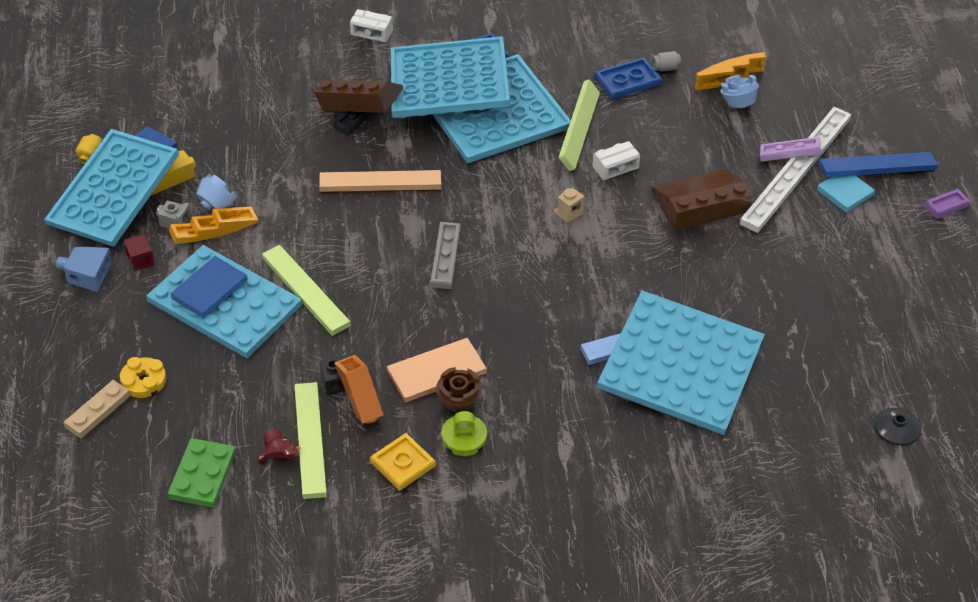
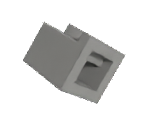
(173, 213)

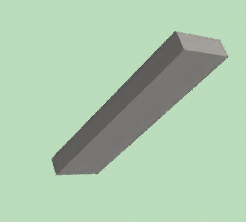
(445, 255)

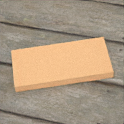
(420, 373)

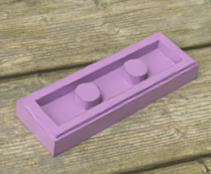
(790, 149)

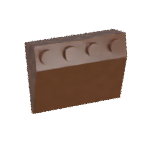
(703, 198)

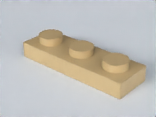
(96, 409)

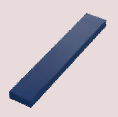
(877, 164)

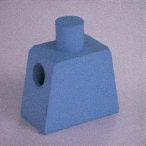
(86, 266)

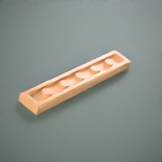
(380, 180)

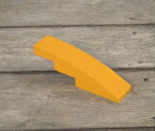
(716, 74)
(219, 223)

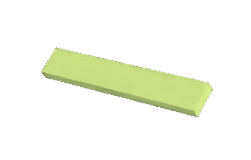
(579, 125)
(305, 288)
(310, 441)

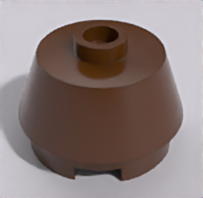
(458, 389)

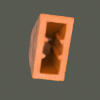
(359, 389)

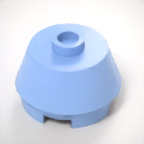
(740, 91)
(214, 193)

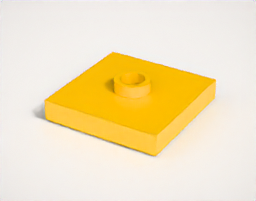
(402, 461)

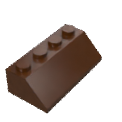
(357, 95)

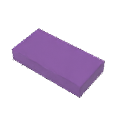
(947, 203)

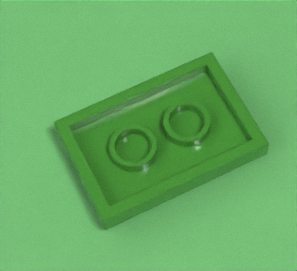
(202, 472)

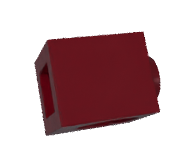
(139, 252)

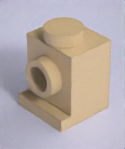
(569, 201)

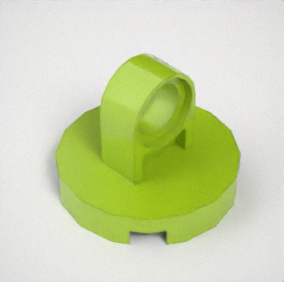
(464, 434)

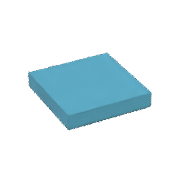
(846, 191)

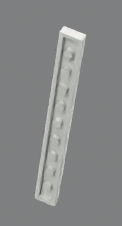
(793, 173)

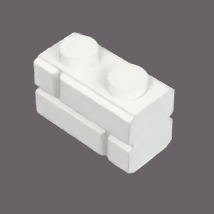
(371, 25)
(616, 160)

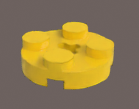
(143, 366)

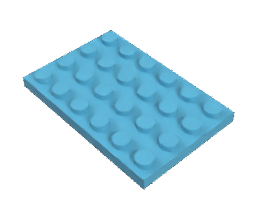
(112, 187)
(242, 318)

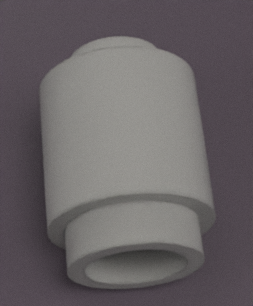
(666, 61)

